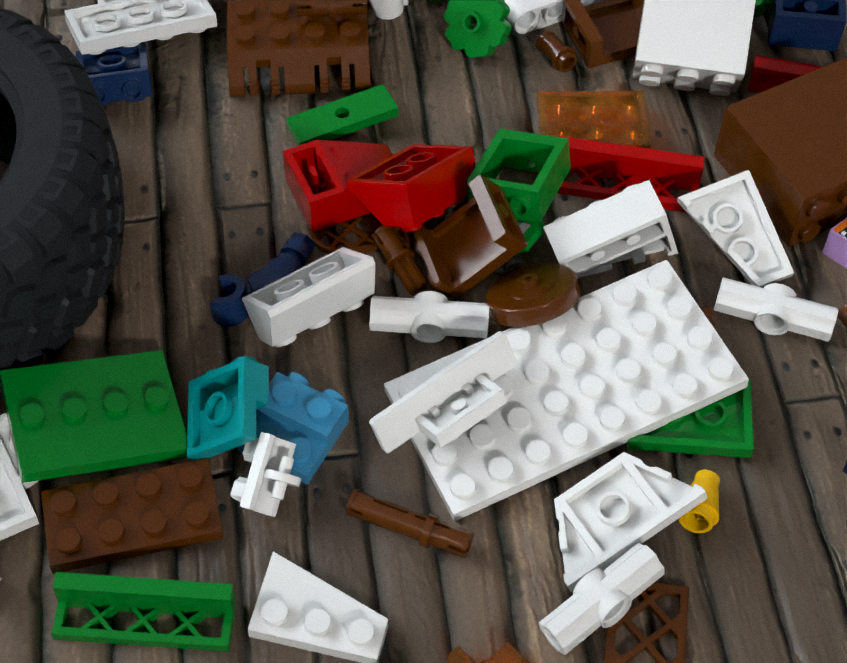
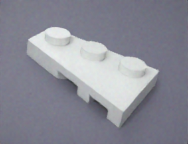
(740, 227)
(315, 616)

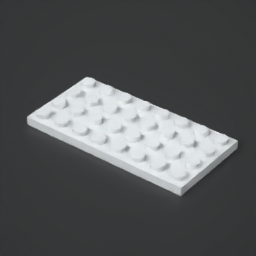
(581, 388)

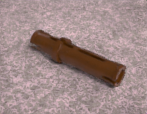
(401, 520)

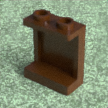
(603, 30)
(471, 240)

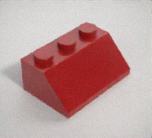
(415, 184)

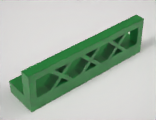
(143, 596)

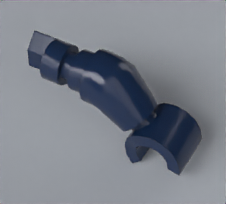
(230, 309)

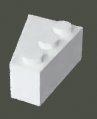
(612, 231)

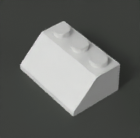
(311, 296)

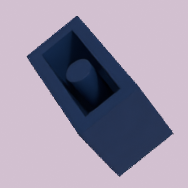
(807, 23)

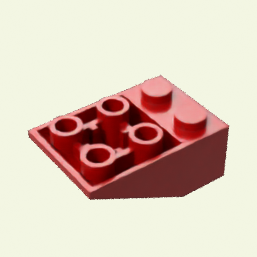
(319, 176)

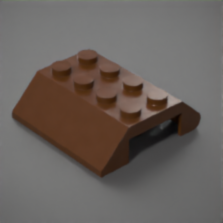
(274, 37)

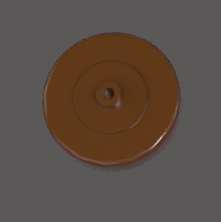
(533, 295)

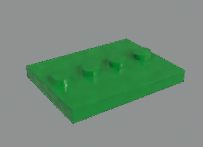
(92, 415)

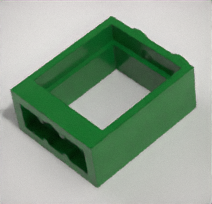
(530, 153)

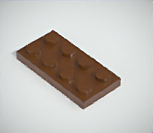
(130, 515)

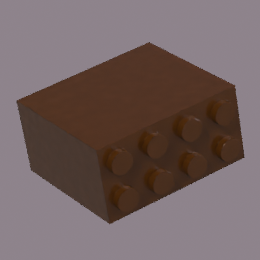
(794, 150)

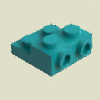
(225, 406)

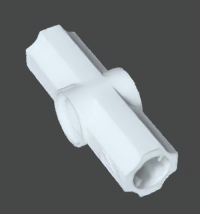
(776, 309)
(429, 317)
(601, 598)

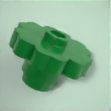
(477, 26)

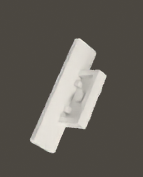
(450, 399)

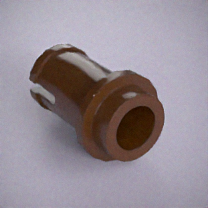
(562, 56)

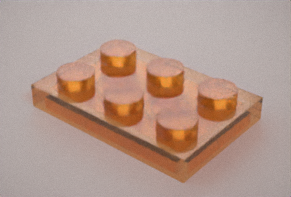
(595, 116)

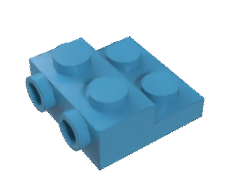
(304, 418)

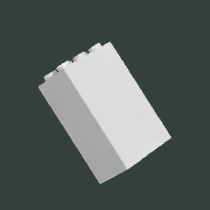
(694, 44)

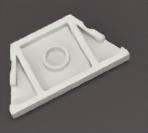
(617, 510)

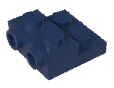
(119, 73)

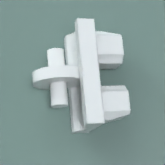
(267, 476)

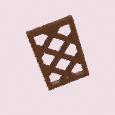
(676, 626)

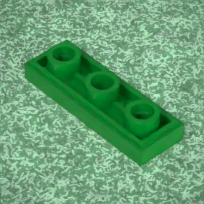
(343, 116)

